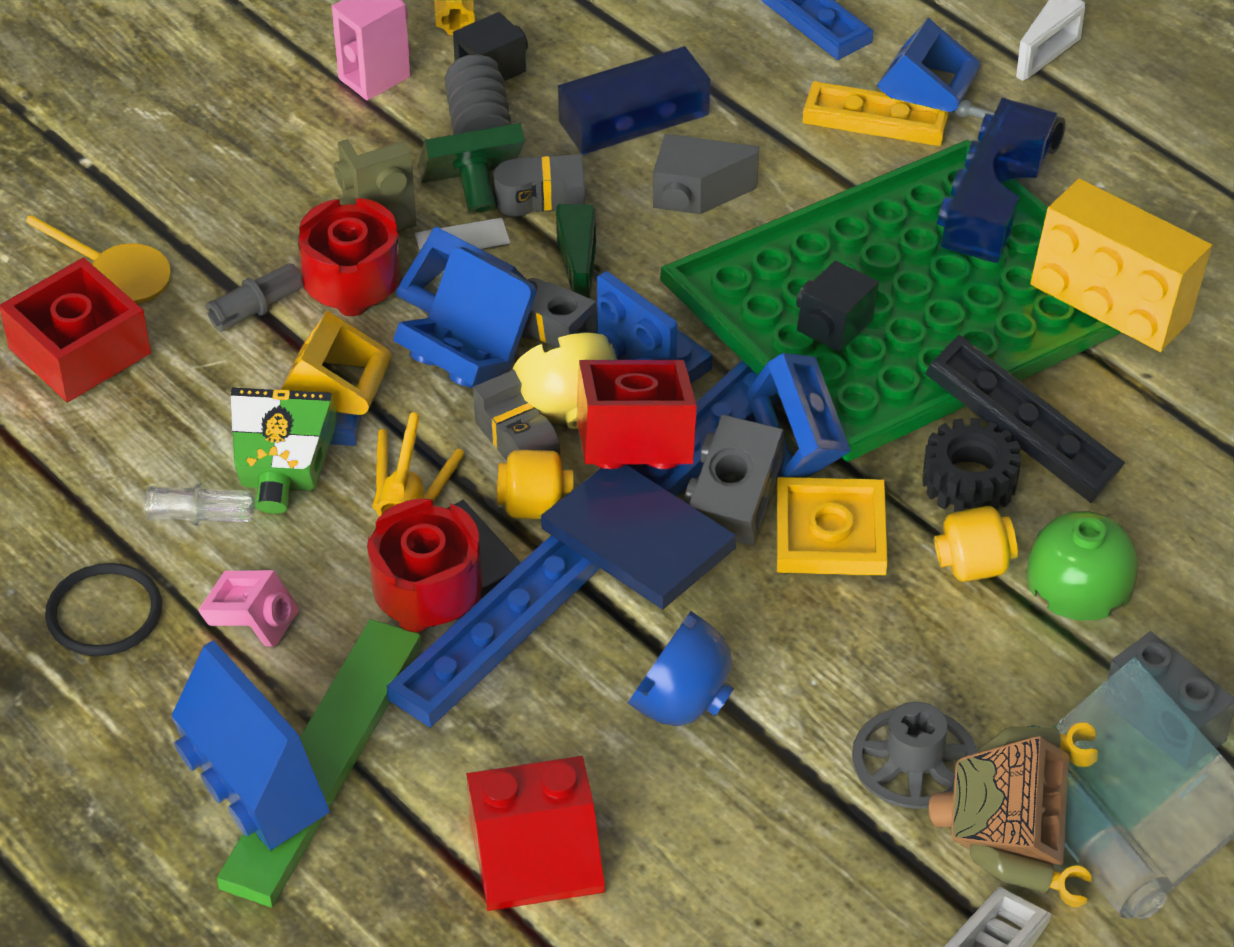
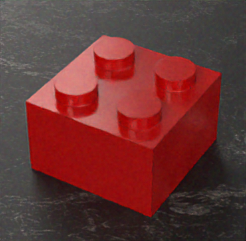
(75, 329)
(635, 413)

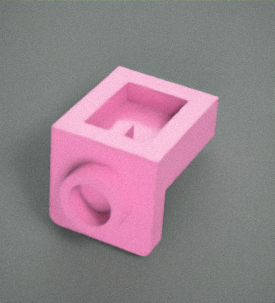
(251, 600)

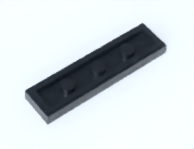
(1031, 420)

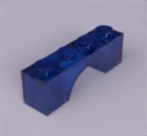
(982, 209)

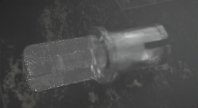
(199, 504)

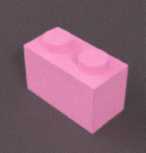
(371, 44)

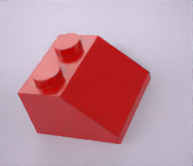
(535, 833)

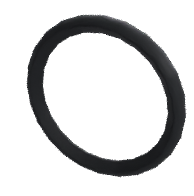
(107, 649)

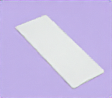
(479, 234)

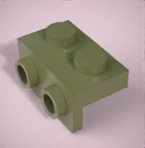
(379, 176)

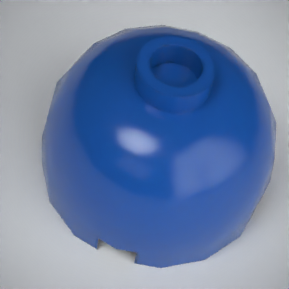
(687, 676)

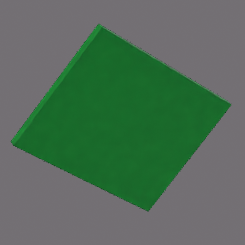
(923, 299)

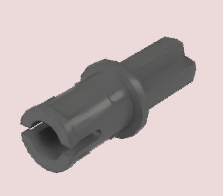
(254, 296)

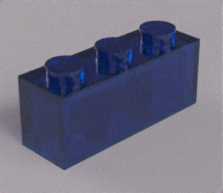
(633, 100)

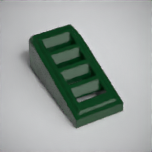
(577, 244)

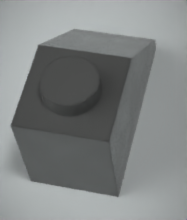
(702, 173)

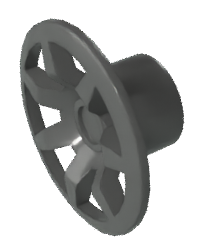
(914, 747)

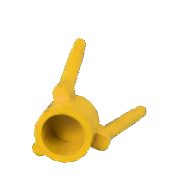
(402, 483)

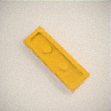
(873, 114)

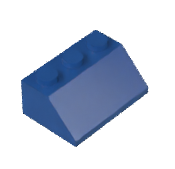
(245, 751)

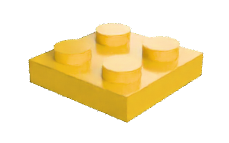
(831, 526)

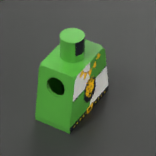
(280, 441)

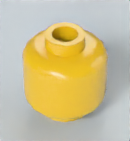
(532, 483)
(976, 543)

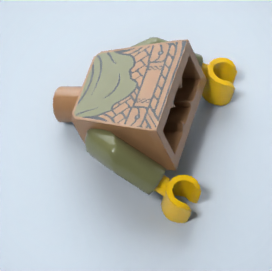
(1014, 803)

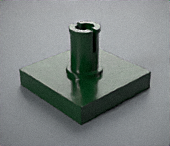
(472, 158)

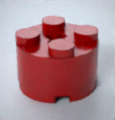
(349, 254)
(425, 563)

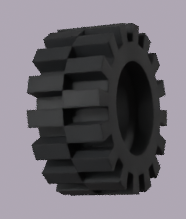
(976, 445)

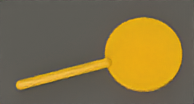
(132, 267)

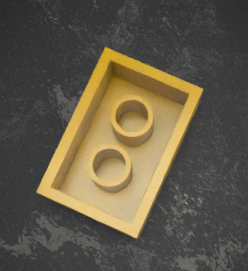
(1120, 264)

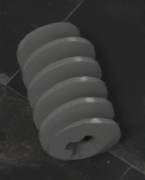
(476, 94)

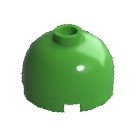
(1083, 565)

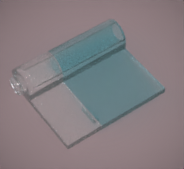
(1152, 798)

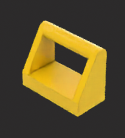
(339, 344)

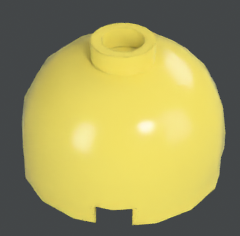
(552, 377)

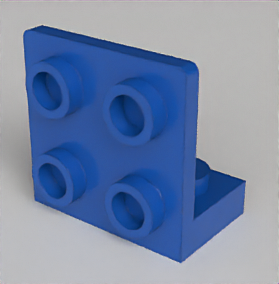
(643, 330)

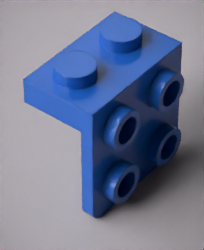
(472, 320)

